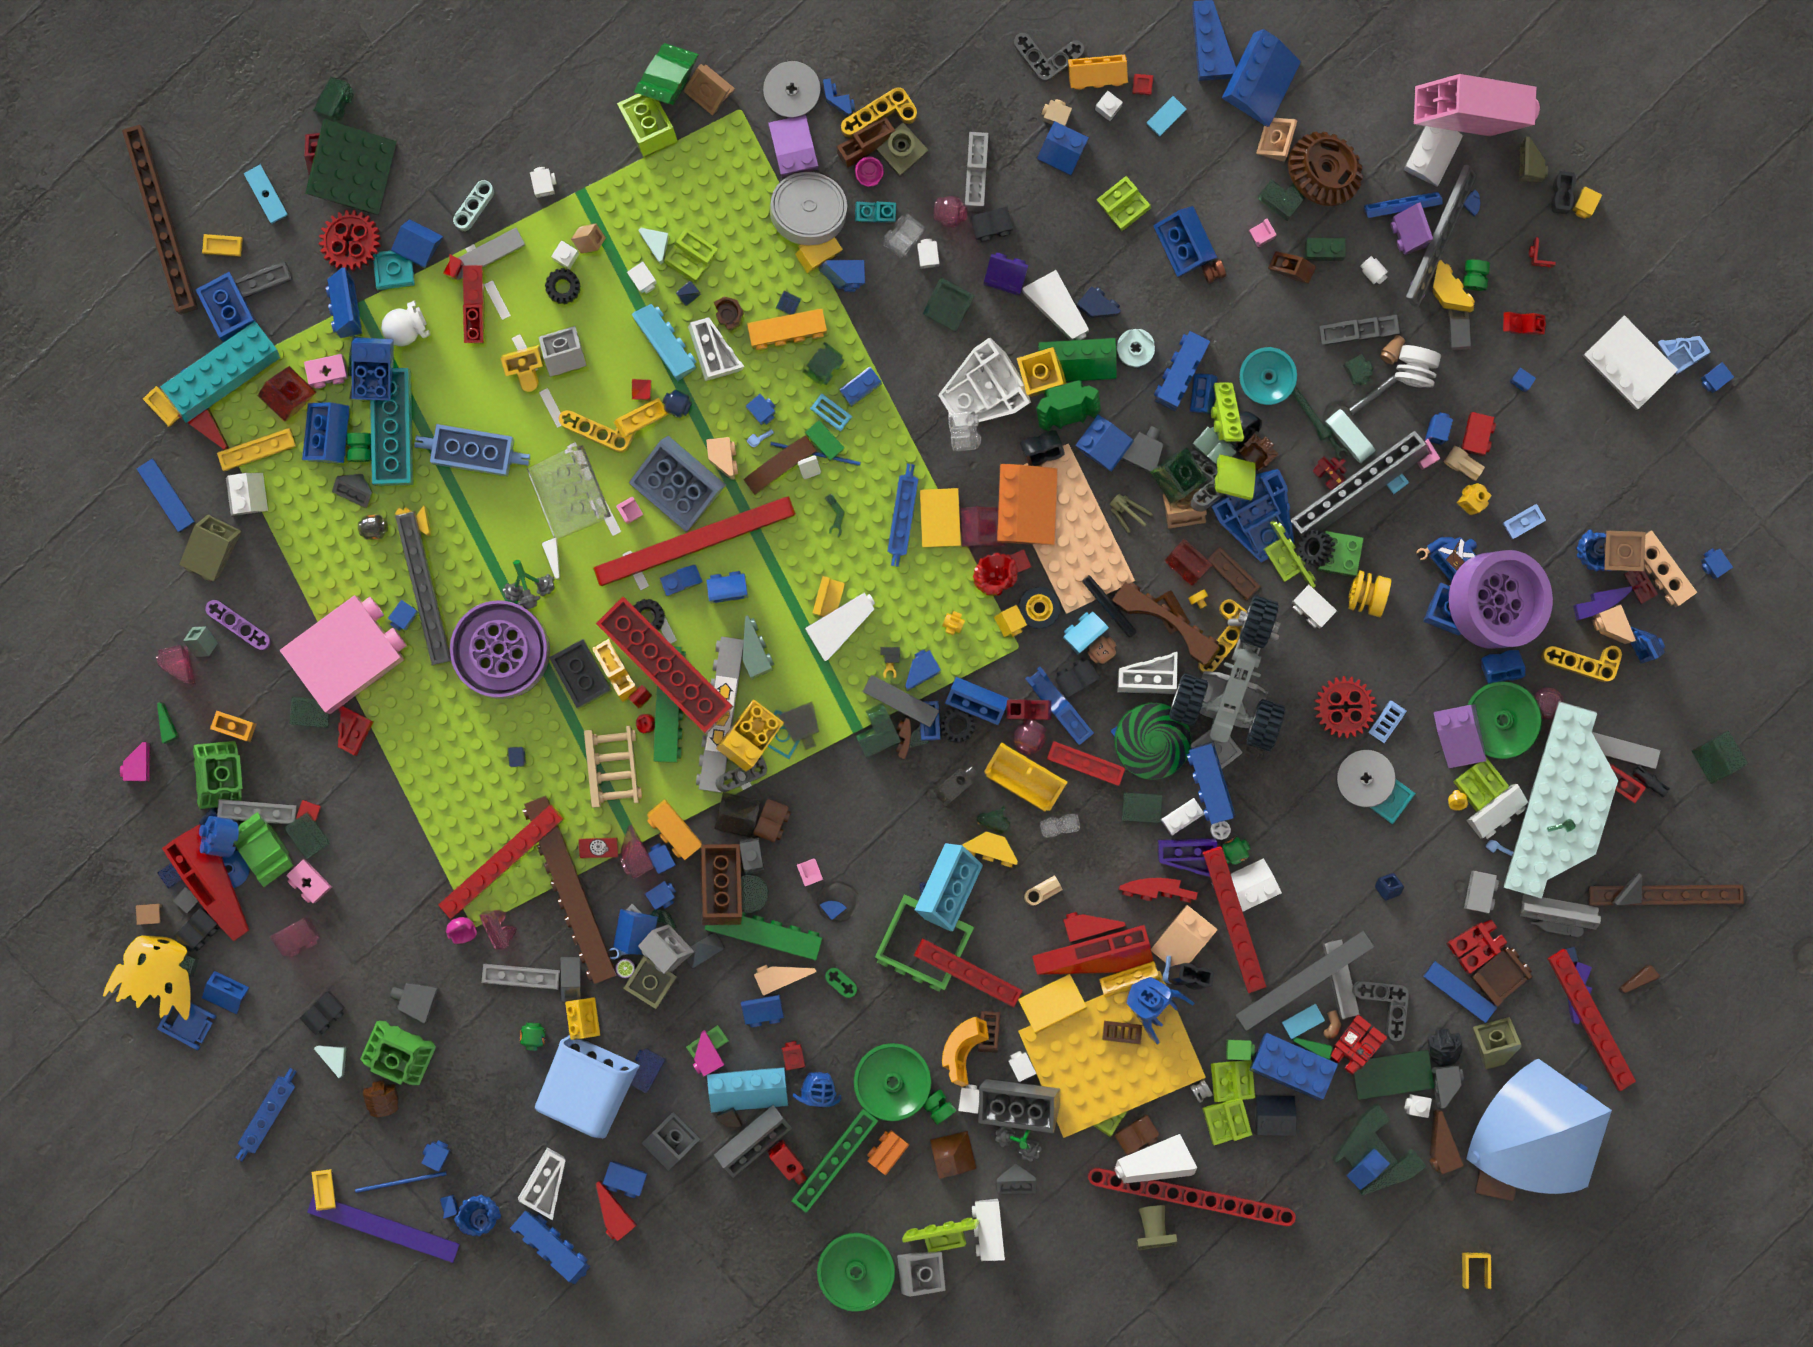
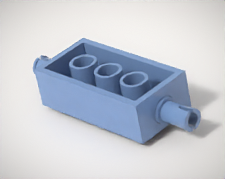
(472, 450)

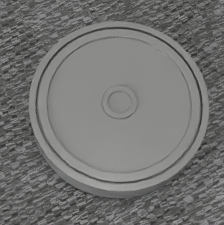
(808, 208)

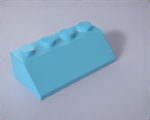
(664, 341)
(949, 886)
(747, 1089)

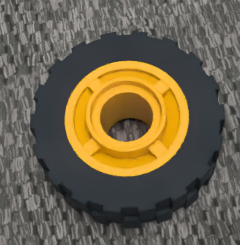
(1051, 610)

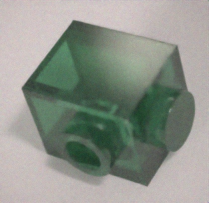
(1359, 370)

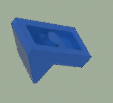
(681, 580)

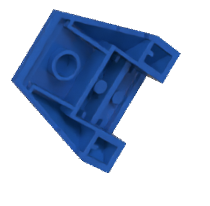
(1251, 519)

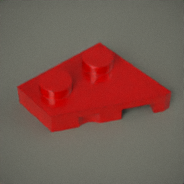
(352, 730)

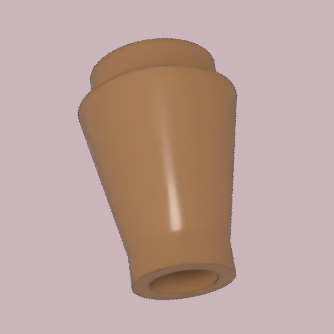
(1391, 351)

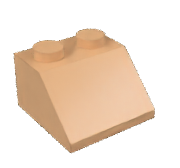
(1614, 625)

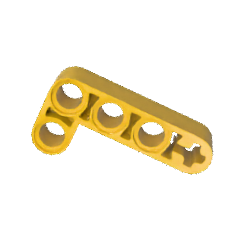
(871, 109)
(592, 434)
(1223, 640)
(1579, 660)

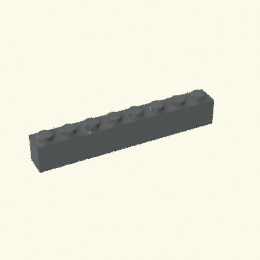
(1361, 485)

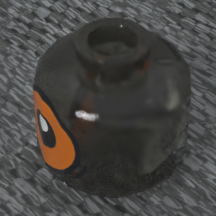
(372, 527)

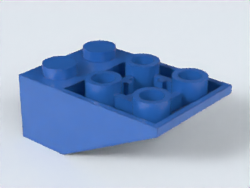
(372, 368)

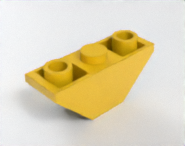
(1450, 290)
(992, 847)

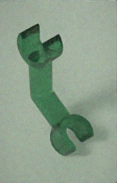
(839, 513)

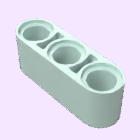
(474, 196)
(1350, 436)

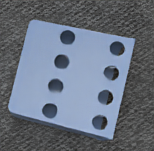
(585, 1090)

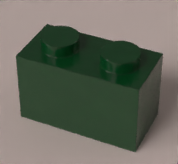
(1325, 249)

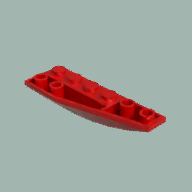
(207, 881)
(1099, 955)

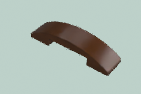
(779, 464)

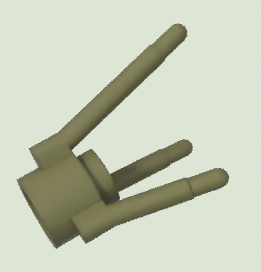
(1121, 504)

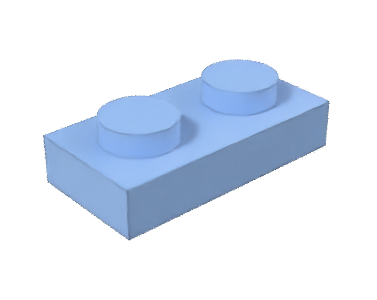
(1524, 521)

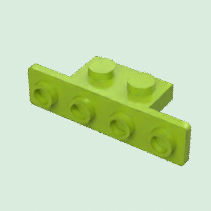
(1226, 413)
(1284, 557)
(942, 1237)

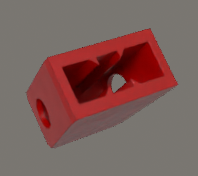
(782, 1157)

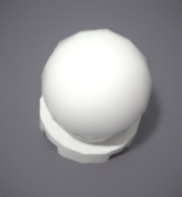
(404, 325)

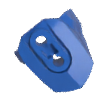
(1148, 1000)

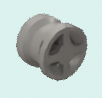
(1201, 1090)

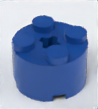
(218, 836)

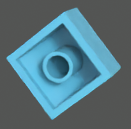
(1085, 632)

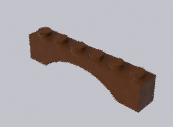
(1134, 602)

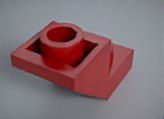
(1524, 323)

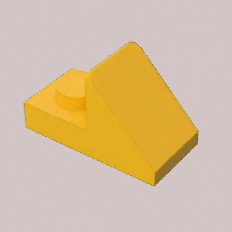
(422, 519)

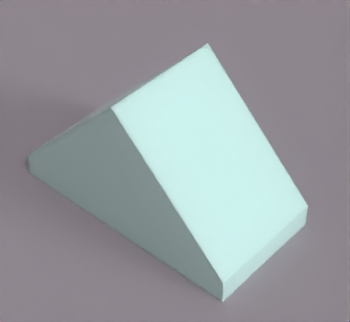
(656, 241)
(334, 1058)

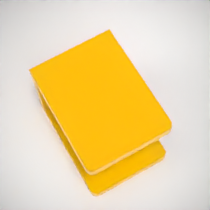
(1465, 1268)

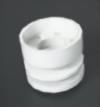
(1416, 371)

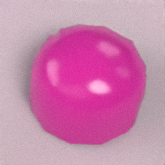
(869, 171)
(461, 930)

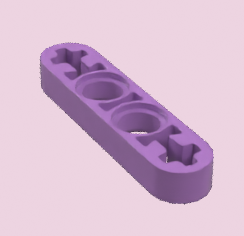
(239, 623)

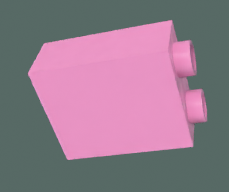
(1475, 105)
(344, 653)

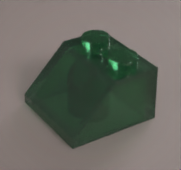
(1719, 757)

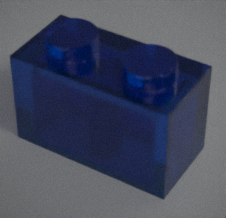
(649, 1067)

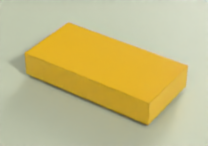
(222, 245)
(161, 406)
(323, 1190)

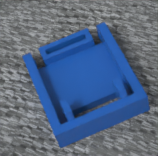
(188, 1030)

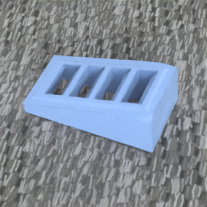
(1397, 708)

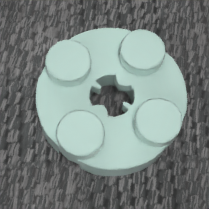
(1131, 337)

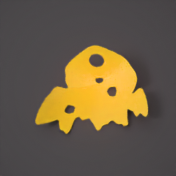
(150, 977)

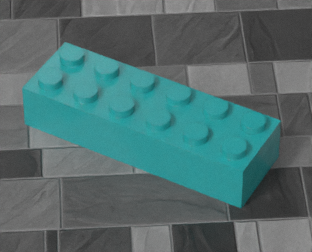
(220, 372)
(393, 434)

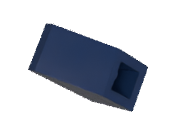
(1096, 305)

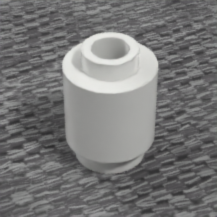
(1374, 270)

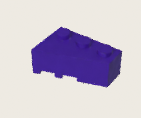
(1186, 853)

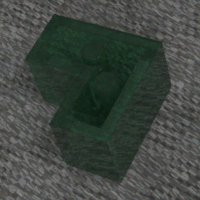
(1280, 200)
(881, 735)

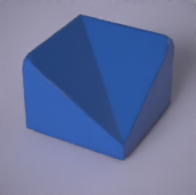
(1522, 380)
(449, 1206)

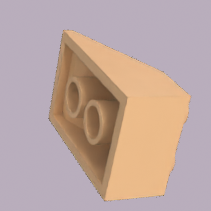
(1184, 937)

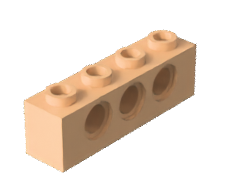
(1673, 572)

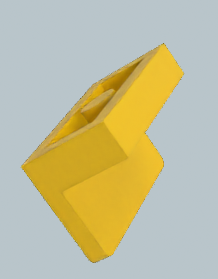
(828, 596)

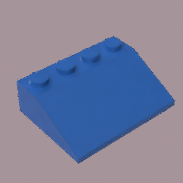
(1262, 77)

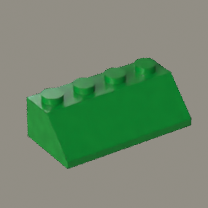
(1085, 358)

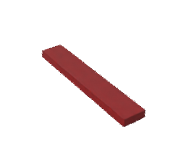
(968, 972)

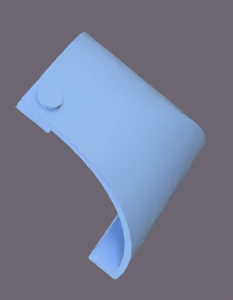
(1540, 1133)

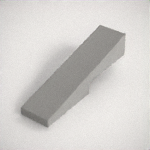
(976, 171)

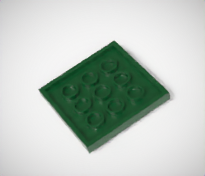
(350, 167)

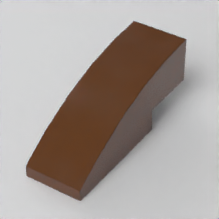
(865, 141)

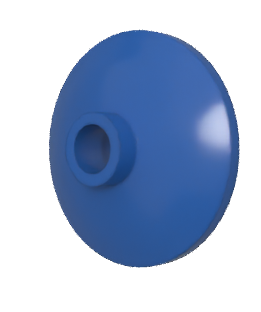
(240, 869)

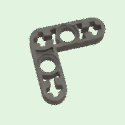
(1050, 62)
(1203, 493)
(750, 775)
(1393, 1003)

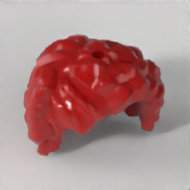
(995, 574)

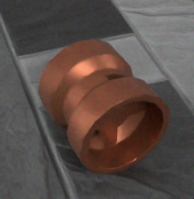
(1214, 271)

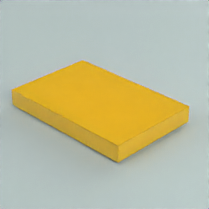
(940, 517)
(1052, 1003)

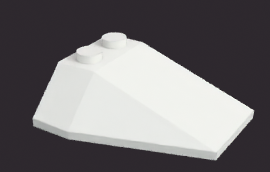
(985, 384)

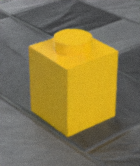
(1586, 203)
(1010, 621)

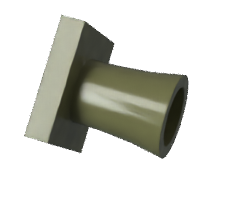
(903, 158)
(1154, 1228)

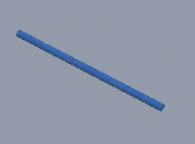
(821, 455)
(400, 1182)

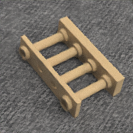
(594, 759)

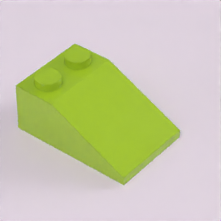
(647, 123)

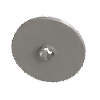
(783, 77)
(1376, 789)

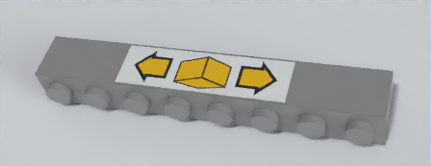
(726, 682)

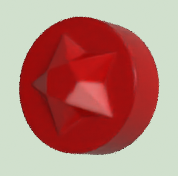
(645, 723)

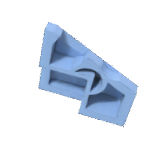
(1684, 352)

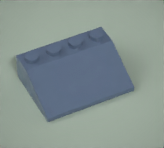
(677, 483)

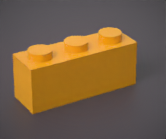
(1098, 71)
(673, 830)

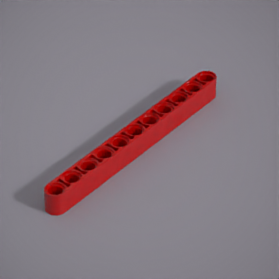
(694, 541)
(1201, 1194)

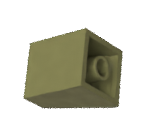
(209, 547)

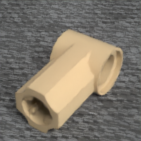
(1459, 460)
(1044, 890)

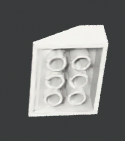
(1630, 362)

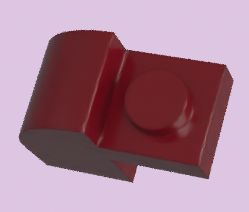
(1029, 709)

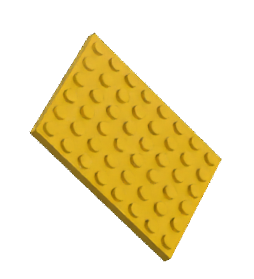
(1109, 1077)

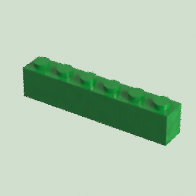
(667, 727)
(772, 936)
(834, 1160)

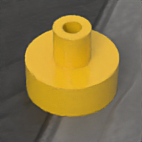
(1199, 598)
(1458, 800)

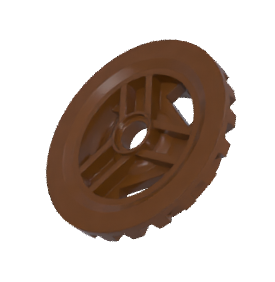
(1324, 186)

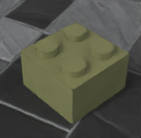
(649, 983)

